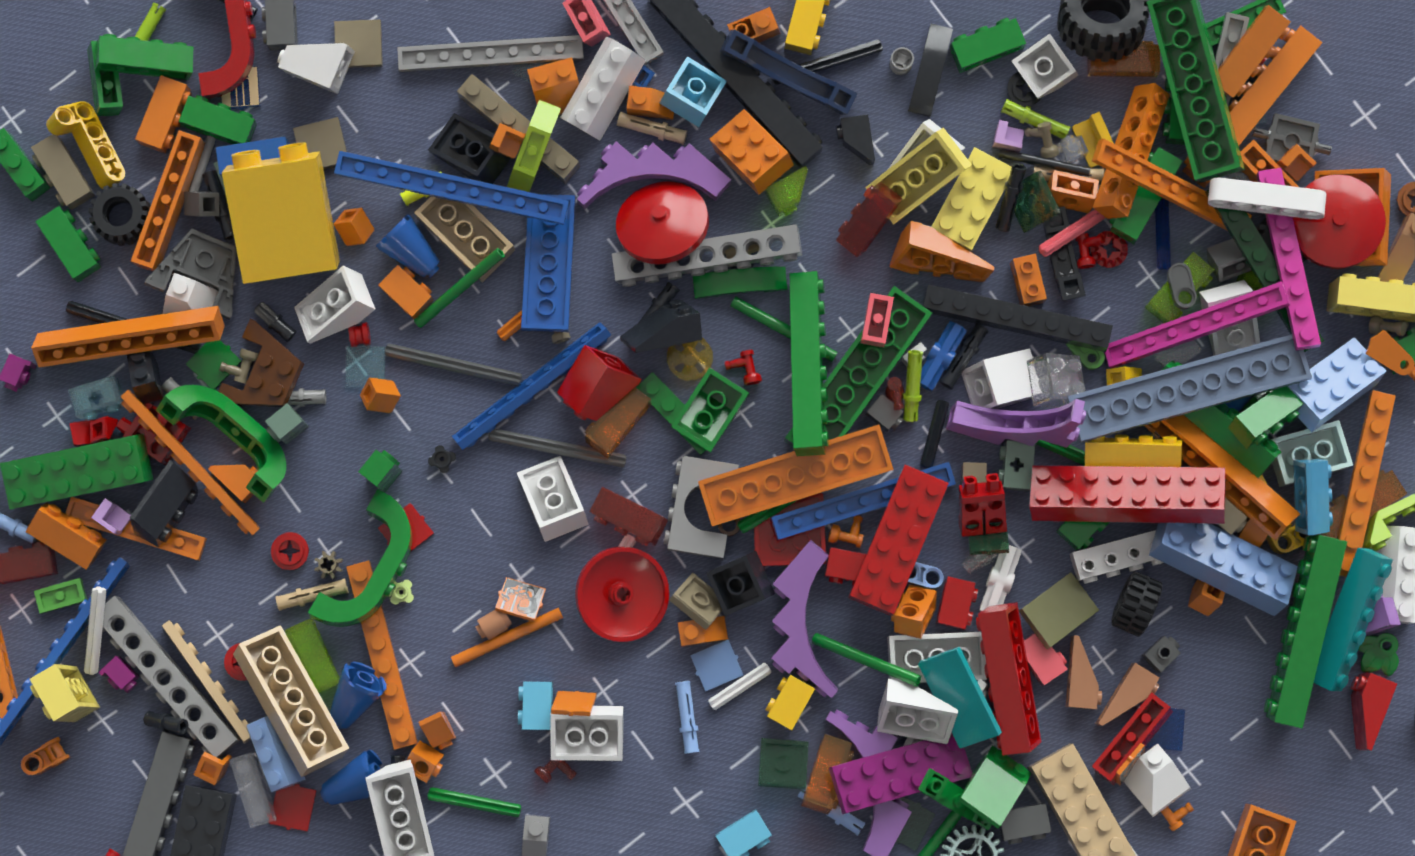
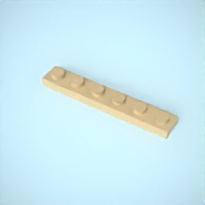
(202, 672)

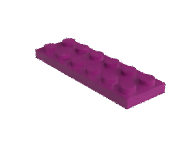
(896, 773)

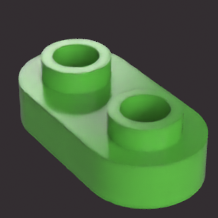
(1083, 353)

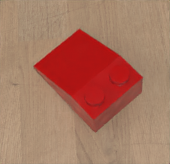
(1369, 706)

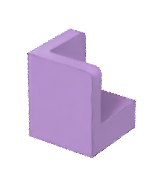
(1008, 137)
(111, 516)

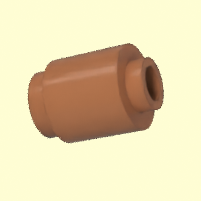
(493, 624)

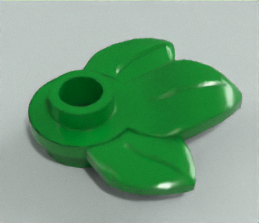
(1376, 656)

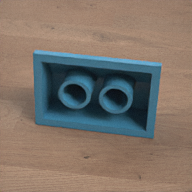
(1312, 496)

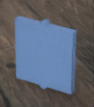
(716, 665)

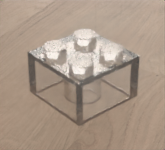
(1054, 379)

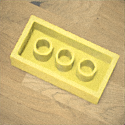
(923, 172)
(972, 199)
(1372, 298)
(63, 693)

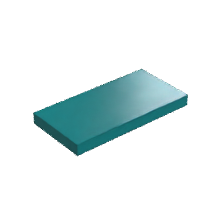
(956, 685)

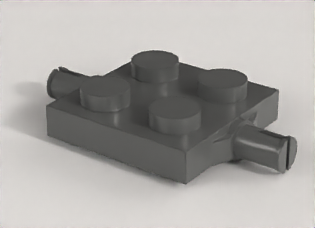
(1287, 132)

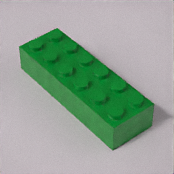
(76, 471)

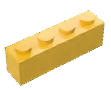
(804, 26)
(1134, 452)

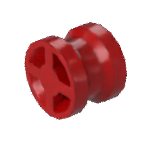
(359, 335)

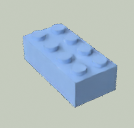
(1336, 383)

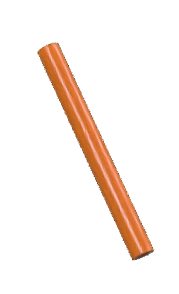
(506, 637)

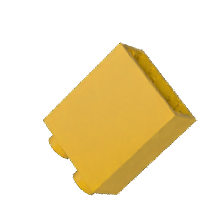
(280, 214)

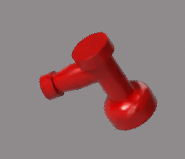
(1084, 242)
(747, 361)

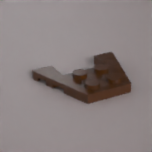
(272, 374)

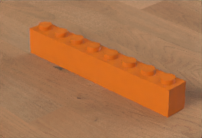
(1269, 85)
(128, 336)
(1242, 486)

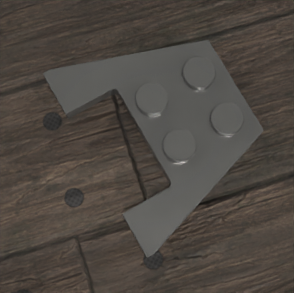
(204, 261)

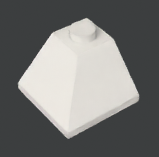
(187, 295)
(1156, 780)

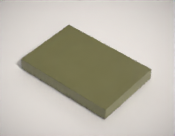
(1058, 610)

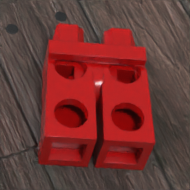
(154, 449)
(980, 498)

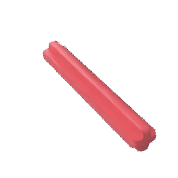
(1070, 233)

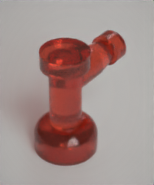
(895, 392)
(545, 772)

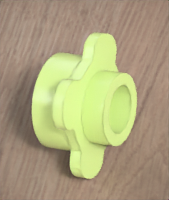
(407, 593)

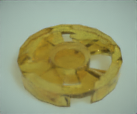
(690, 358)

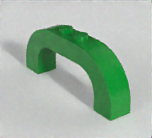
(234, 423)
(382, 581)

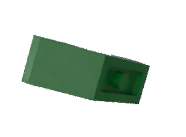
(947, 794)

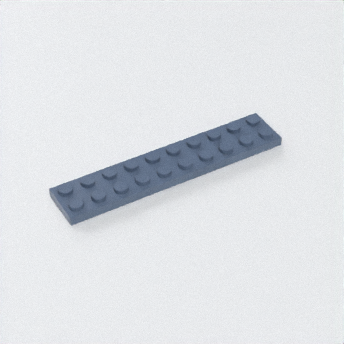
(1191, 387)

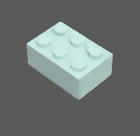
(1323, 443)

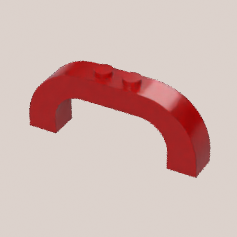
(239, 65)

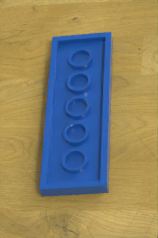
(548, 272)

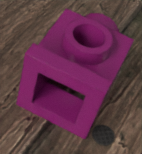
(16, 372)
(120, 674)

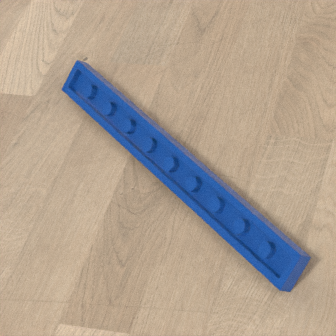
(451, 187)
(60, 648)

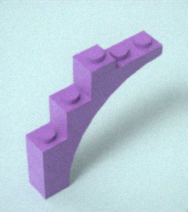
(653, 163)
(1026, 427)
(791, 620)
(889, 816)

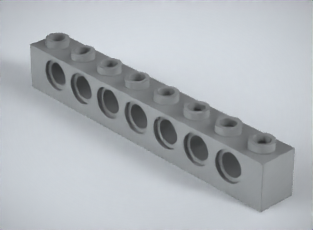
(788, 235)
(225, 735)

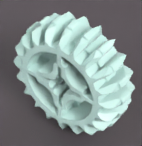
(976, 846)

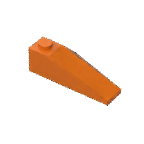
(931, 251)

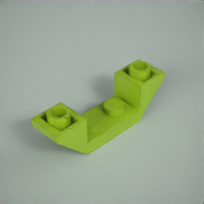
(533, 146)
(1377, 530)

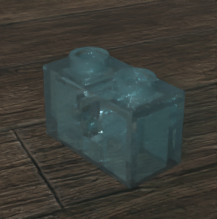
(84, 395)

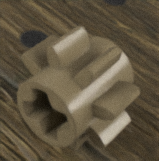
(322, 562)

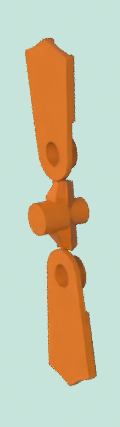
(1390, 354)

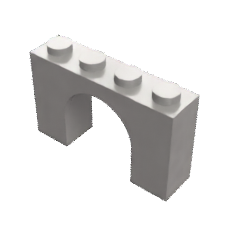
(683, 535)

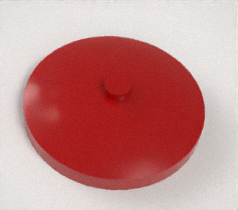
(662, 222)
(1350, 227)
(622, 594)

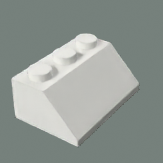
(588, 737)

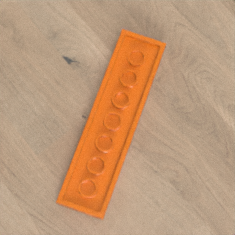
(794, 477)

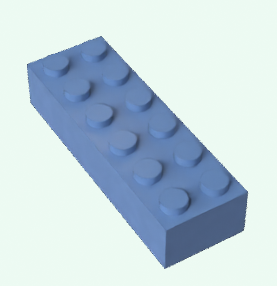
(1226, 563)

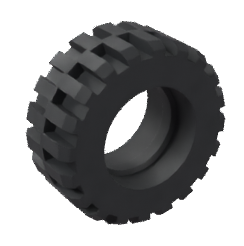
(1101, 39)

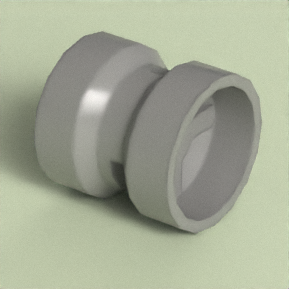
(901, 56)

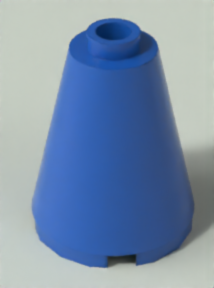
(410, 248)
(355, 693)
(350, 781)

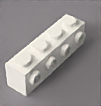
(1113, 557)

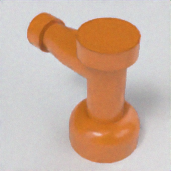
(852, 537)
(1174, 818)

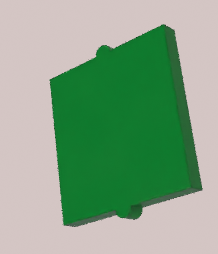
(208, 362)

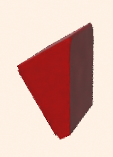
(102, 429)
(80, 433)

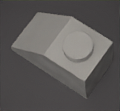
(535, 835)

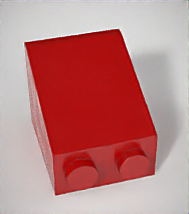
(596, 383)

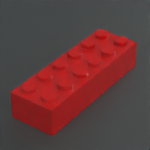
(898, 540)
(1009, 678)

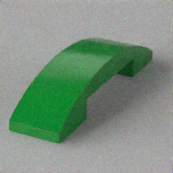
(740, 281)

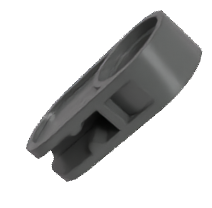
(1181, 280)

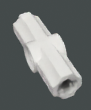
(1001, 578)

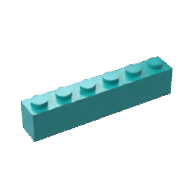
(1351, 618)

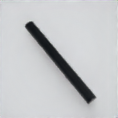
(1044, 162)

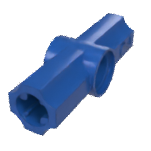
(941, 355)

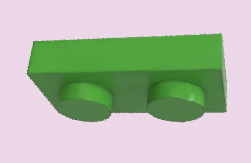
(60, 595)

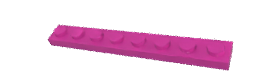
(1291, 271)
(1197, 325)

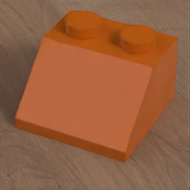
(554, 82)

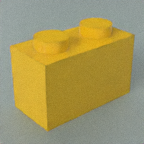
(790, 701)

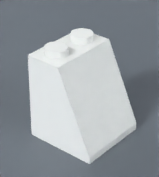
(317, 63)
(999, 380)

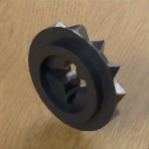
(1016, 93)

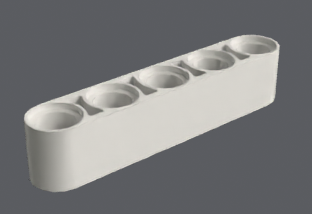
(1267, 198)

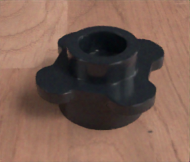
(442, 465)

